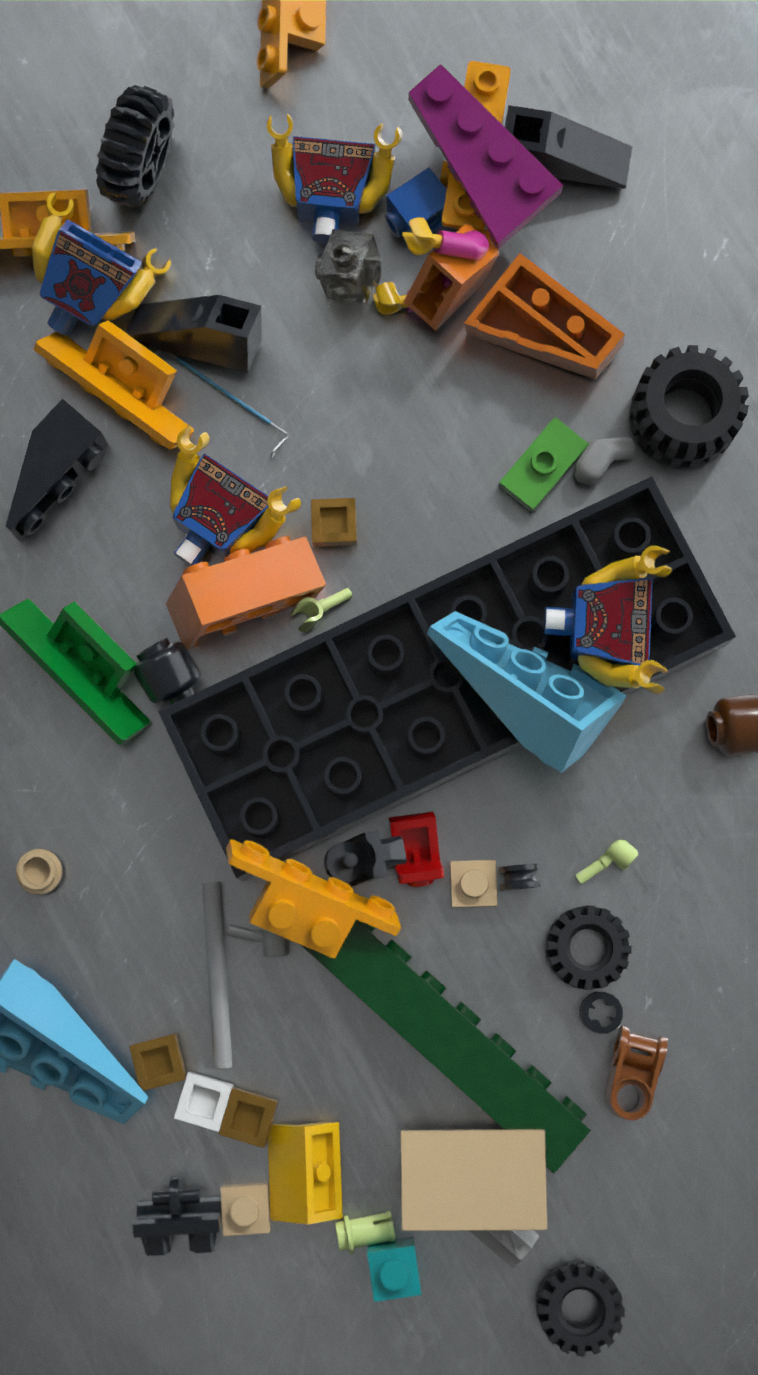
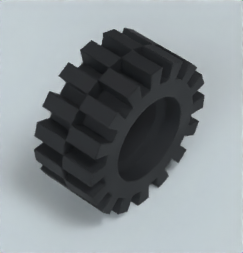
(616, 947)
(586, 1337)

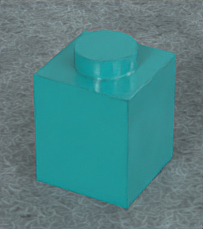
(394, 1270)

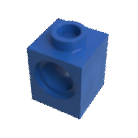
(418, 197)

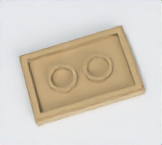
(473, 1180)

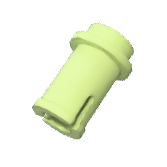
(364, 1231)

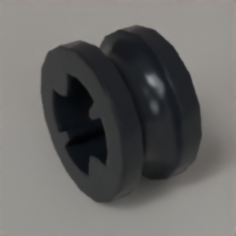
(519, 877)
(607, 1000)

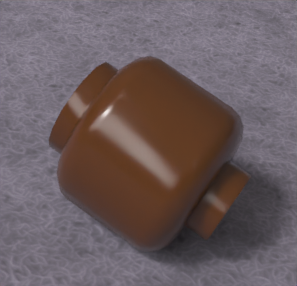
(734, 725)

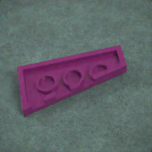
(492, 166)

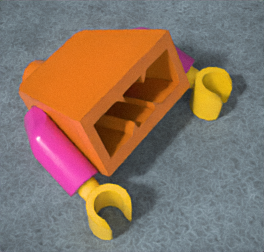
(447, 276)

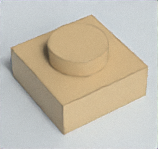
(473, 883)
(245, 1209)

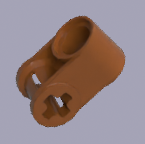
(635, 1070)

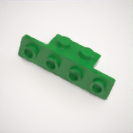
(81, 663)

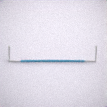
(231, 397)

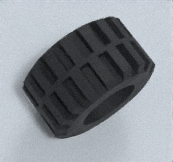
(699, 374)

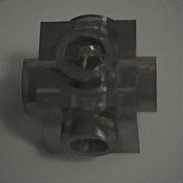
(349, 267)

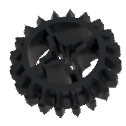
(135, 146)

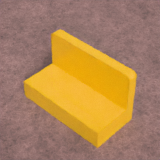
(305, 1173)

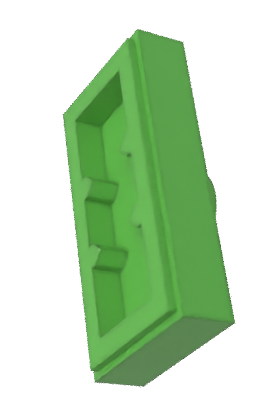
(543, 464)

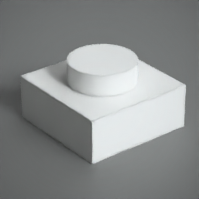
(203, 1101)

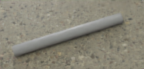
(217, 975)

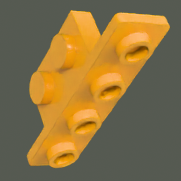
(291, 22)
(490, 87)
(24, 213)
(120, 375)
(306, 906)

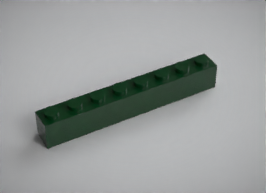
(453, 1042)

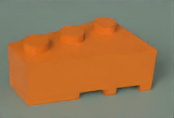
(544, 321)
(243, 588)

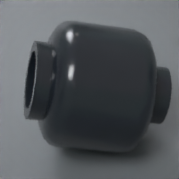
(166, 672)

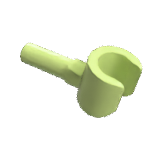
(315, 609)
(619, 852)

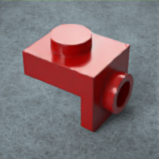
(420, 847)

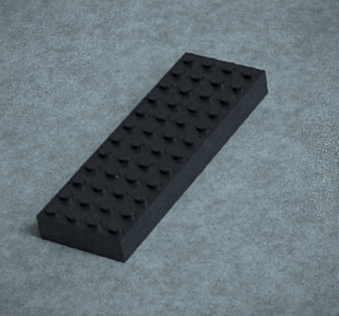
(380, 708)

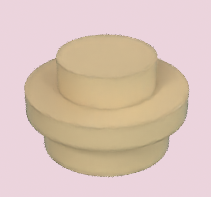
(39, 871)

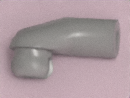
(599, 456)

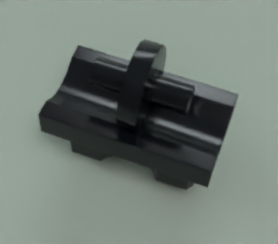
(364, 858)
(177, 1213)

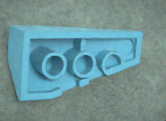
(541, 703)
(58, 1049)

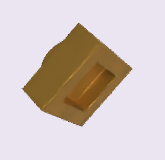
(333, 522)
(158, 1062)
(248, 1117)

